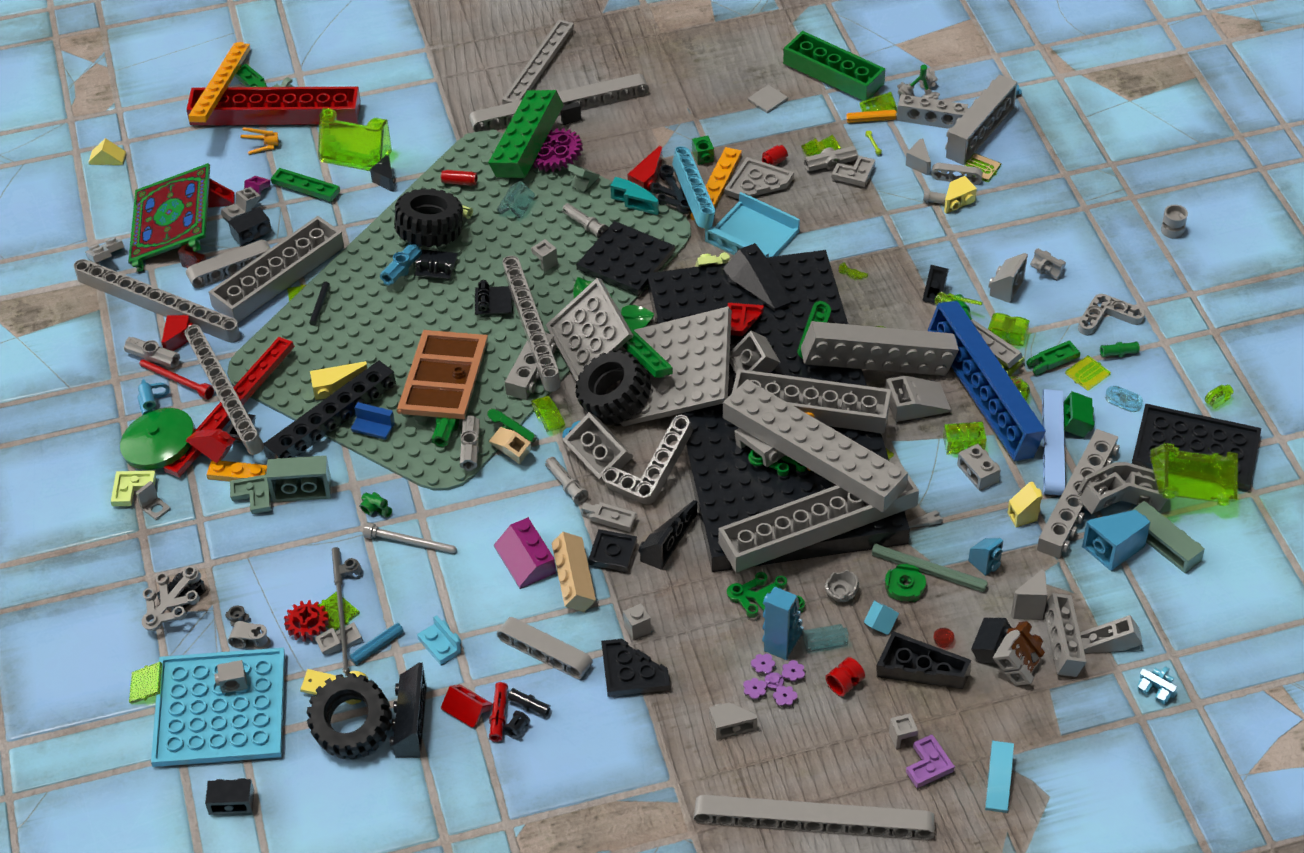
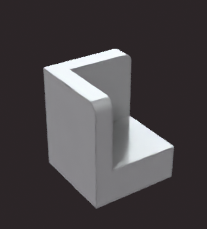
(546, 253)
(901, 728)

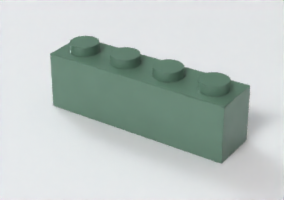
(1170, 540)

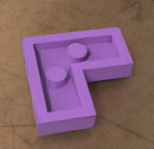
(933, 763)

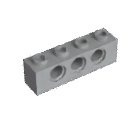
(929, 111)
(524, 374)
(1064, 635)

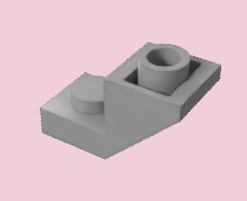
(245, 202)

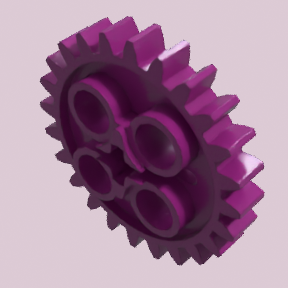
(559, 150)

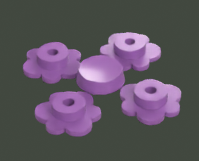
(774, 681)

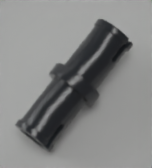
(529, 702)

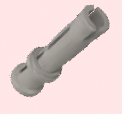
(590, 223)
(570, 485)

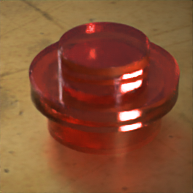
(943, 637)

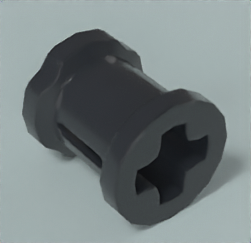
(516, 724)

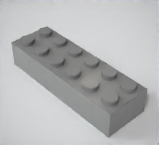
(981, 119)

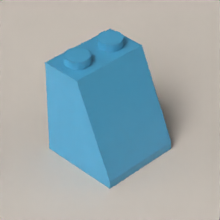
(1116, 537)

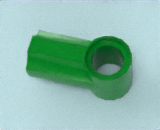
(444, 431)

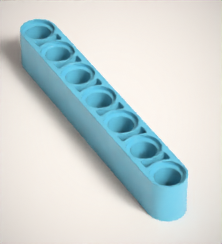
(693, 187)

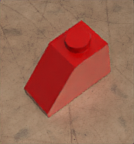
(219, 195)
(174, 331)
(212, 443)

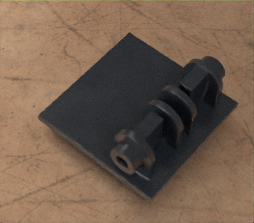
(435, 264)
(492, 299)

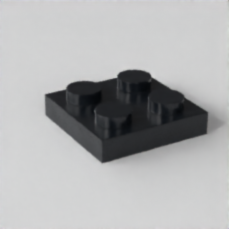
(612, 550)

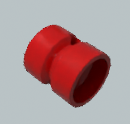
(845, 676)

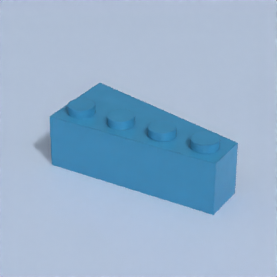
(781, 623)

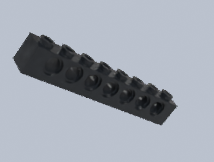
(330, 412)

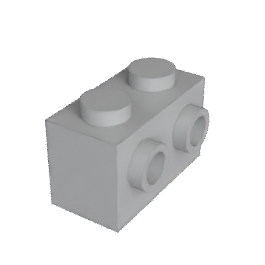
(978, 467)

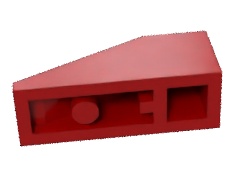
(647, 170)

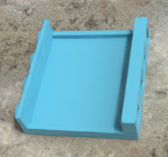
(752, 223)

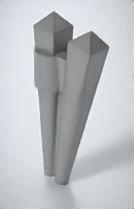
(928, 519)

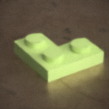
(126, 483)

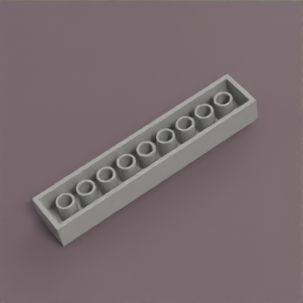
(815, 445)
(803, 524)

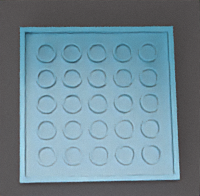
(203, 725)

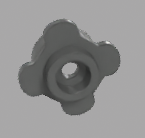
(236, 611)

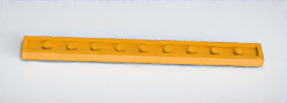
(219, 82)

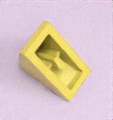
(107, 154)

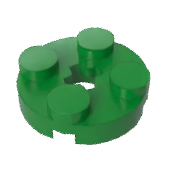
(902, 592)

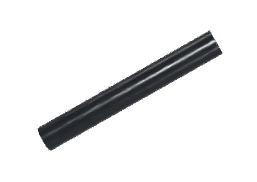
(319, 303)

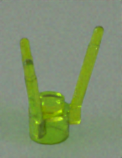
(943, 297)

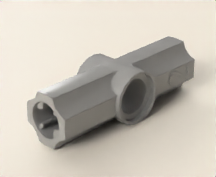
(829, 158)
(152, 352)
(469, 443)

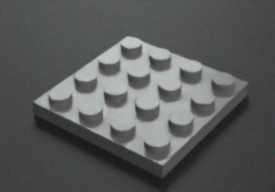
(589, 327)

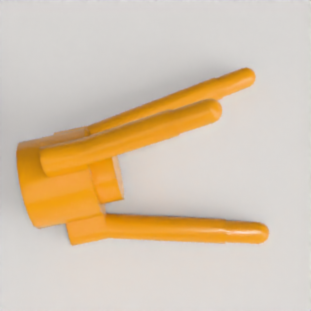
(270, 138)

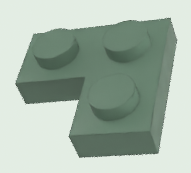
(254, 488)

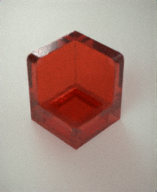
(189, 257)

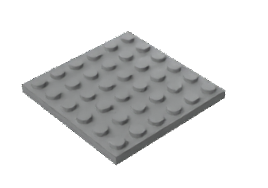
(700, 362)

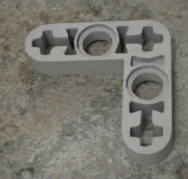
(1107, 307)

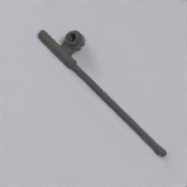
(347, 569)

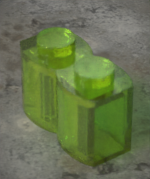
(1010, 329)

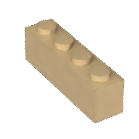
(573, 572)

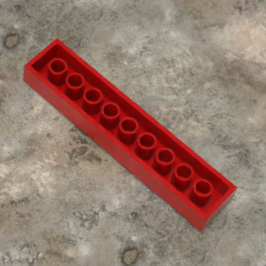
(280, 105)

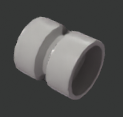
(1174, 221)

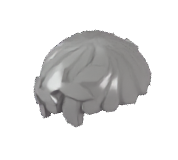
(842, 586)

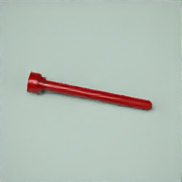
(204, 390)

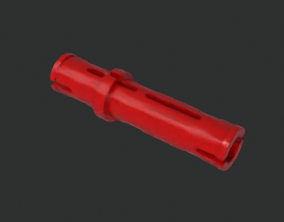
(497, 729)

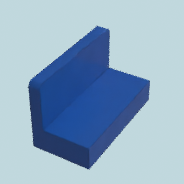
(373, 421)

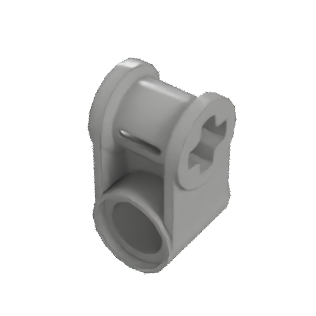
(247, 635)

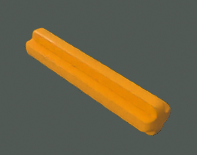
(871, 116)

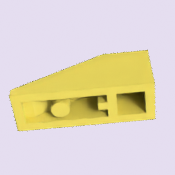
(331, 379)

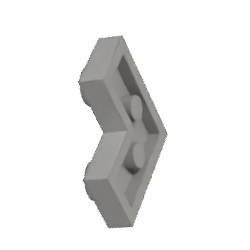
(854, 175)
(97, 253)

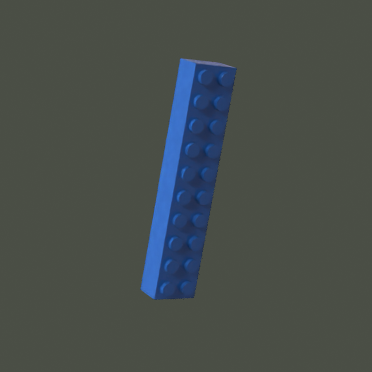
(989, 384)

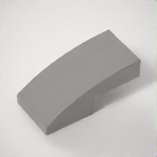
(331, 641)

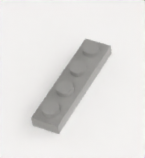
(1001, 349)

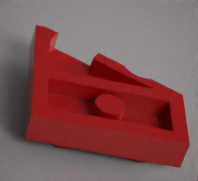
(743, 317)

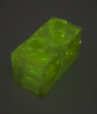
(963, 436)

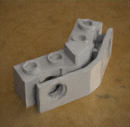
(1117, 483)

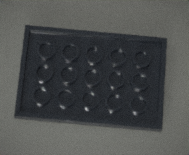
(1197, 435)

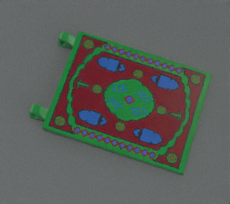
(169, 215)

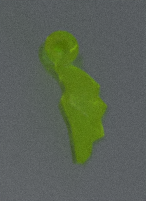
(855, 274)

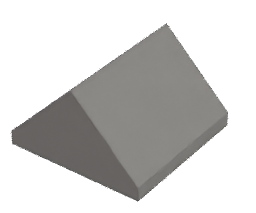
(1030, 598)

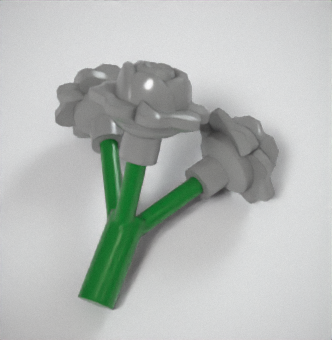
(926, 79)

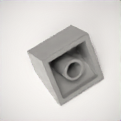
(1008, 278)
(754, 354)

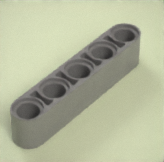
(225, 265)
(544, 648)

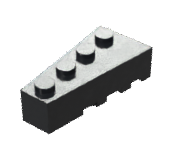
(922, 663)

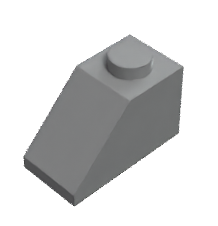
(731, 720)

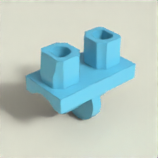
(1165, 689)

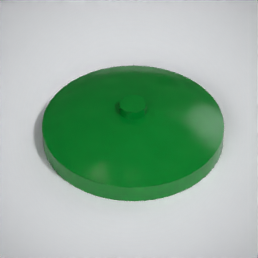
(157, 438)

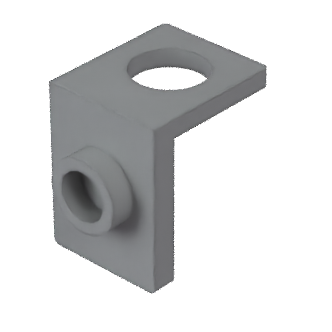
(148, 499)

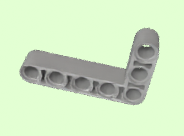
(654, 467)

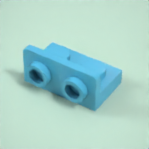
(440, 641)

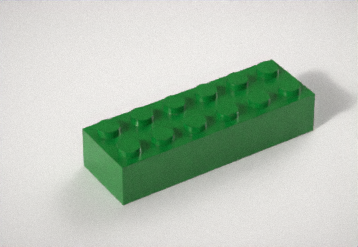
(834, 66)
(526, 134)

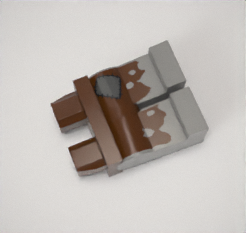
(1021, 653)

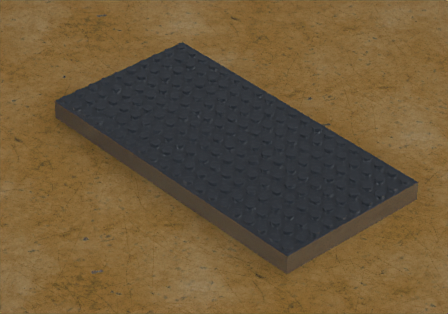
(719, 470)

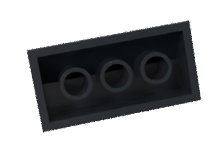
(409, 713)

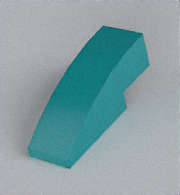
(634, 196)

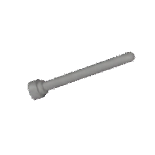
(372, 531)

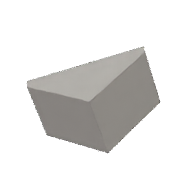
(918, 158)

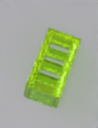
(882, 102)

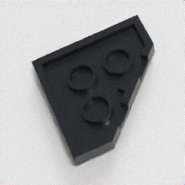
(631, 670)

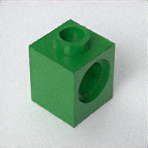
(703, 150)

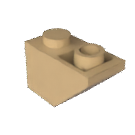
(511, 444)

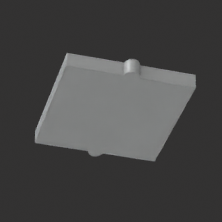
(767, 98)

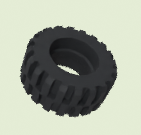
(428, 217)
(603, 373)
(333, 695)

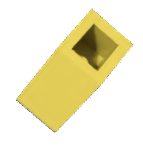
(960, 193)
(1025, 505)

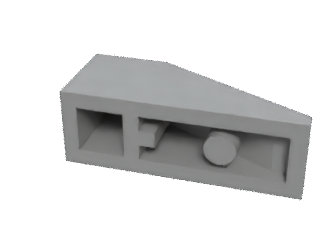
(1112, 636)

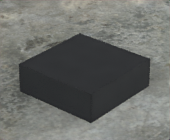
(571, 113)

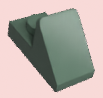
(582, 178)

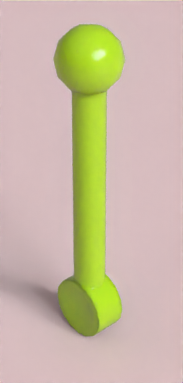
(878, 151)

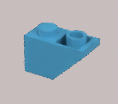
(986, 555)

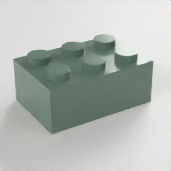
(299, 478)

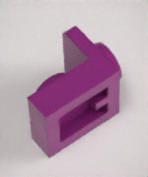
(257, 183)

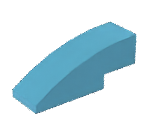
(999, 776)

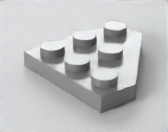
(757, 179)

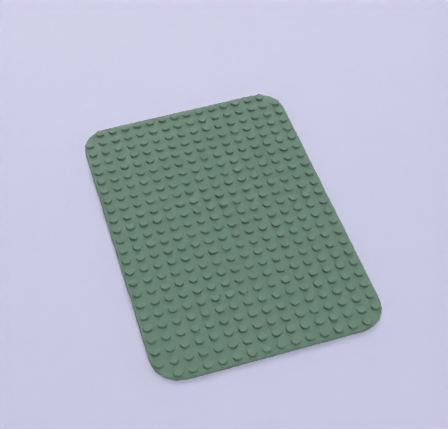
(385, 322)

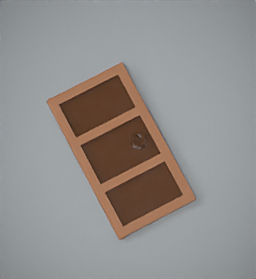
(443, 374)

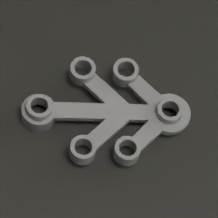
(169, 600)

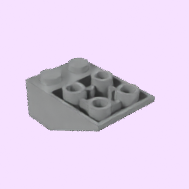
(916, 398)

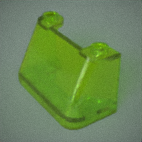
(352, 143)
(1195, 474)

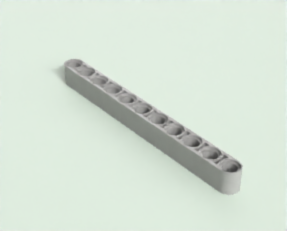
(587, 96)
(155, 299)
(531, 324)
(224, 390)
(814, 817)

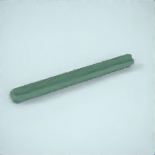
(930, 568)

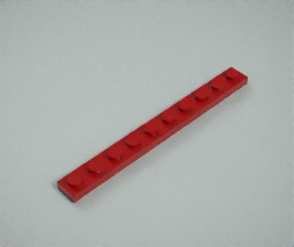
(244, 389)

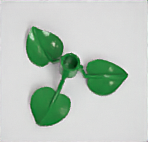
(634, 315)

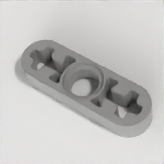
(943, 176)

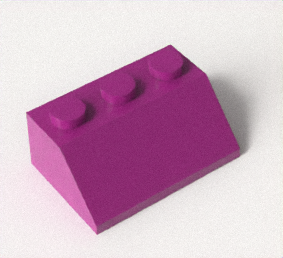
(525, 553)

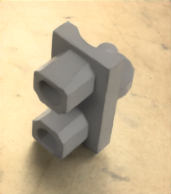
(1047, 264)

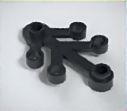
(666, 174)

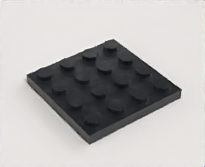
(625, 257)

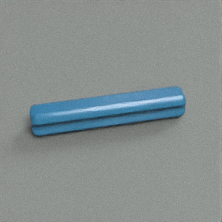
(376, 643)

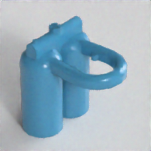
(147, 398)

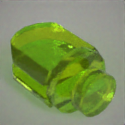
(1219, 395)

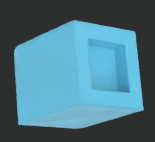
(881, 617)

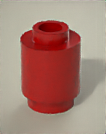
(775, 155)

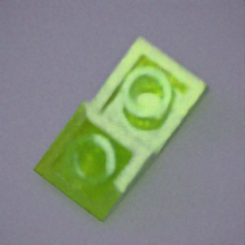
(814, 147)
(548, 412)

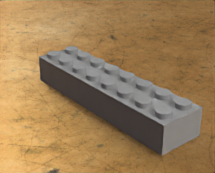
(276, 269)
(879, 348)
(829, 401)

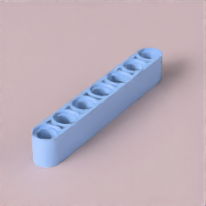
(1053, 442)

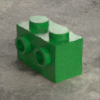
(1078, 414)

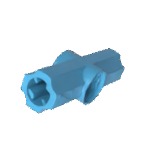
(400, 264)

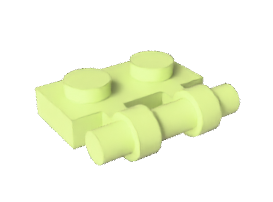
(707, 259)

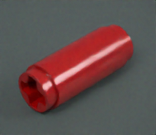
(459, 177)

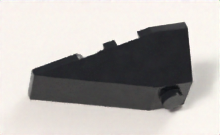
(754, 273)
(664, 540)

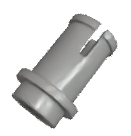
(934, 197)

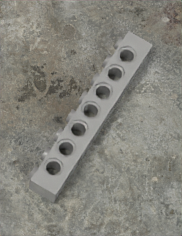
(1069, 509)

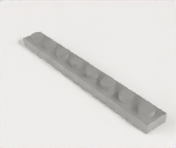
(539, 61)

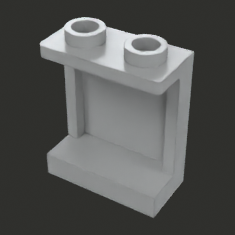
(768, 453)

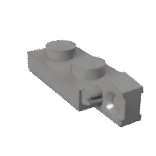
(609, 515)

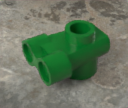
(374, 502)

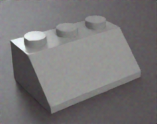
(597, 445)

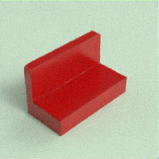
(465, 704)

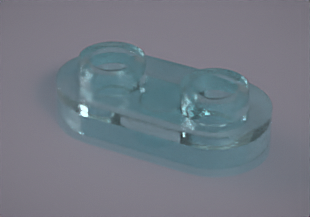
(1123, 398)

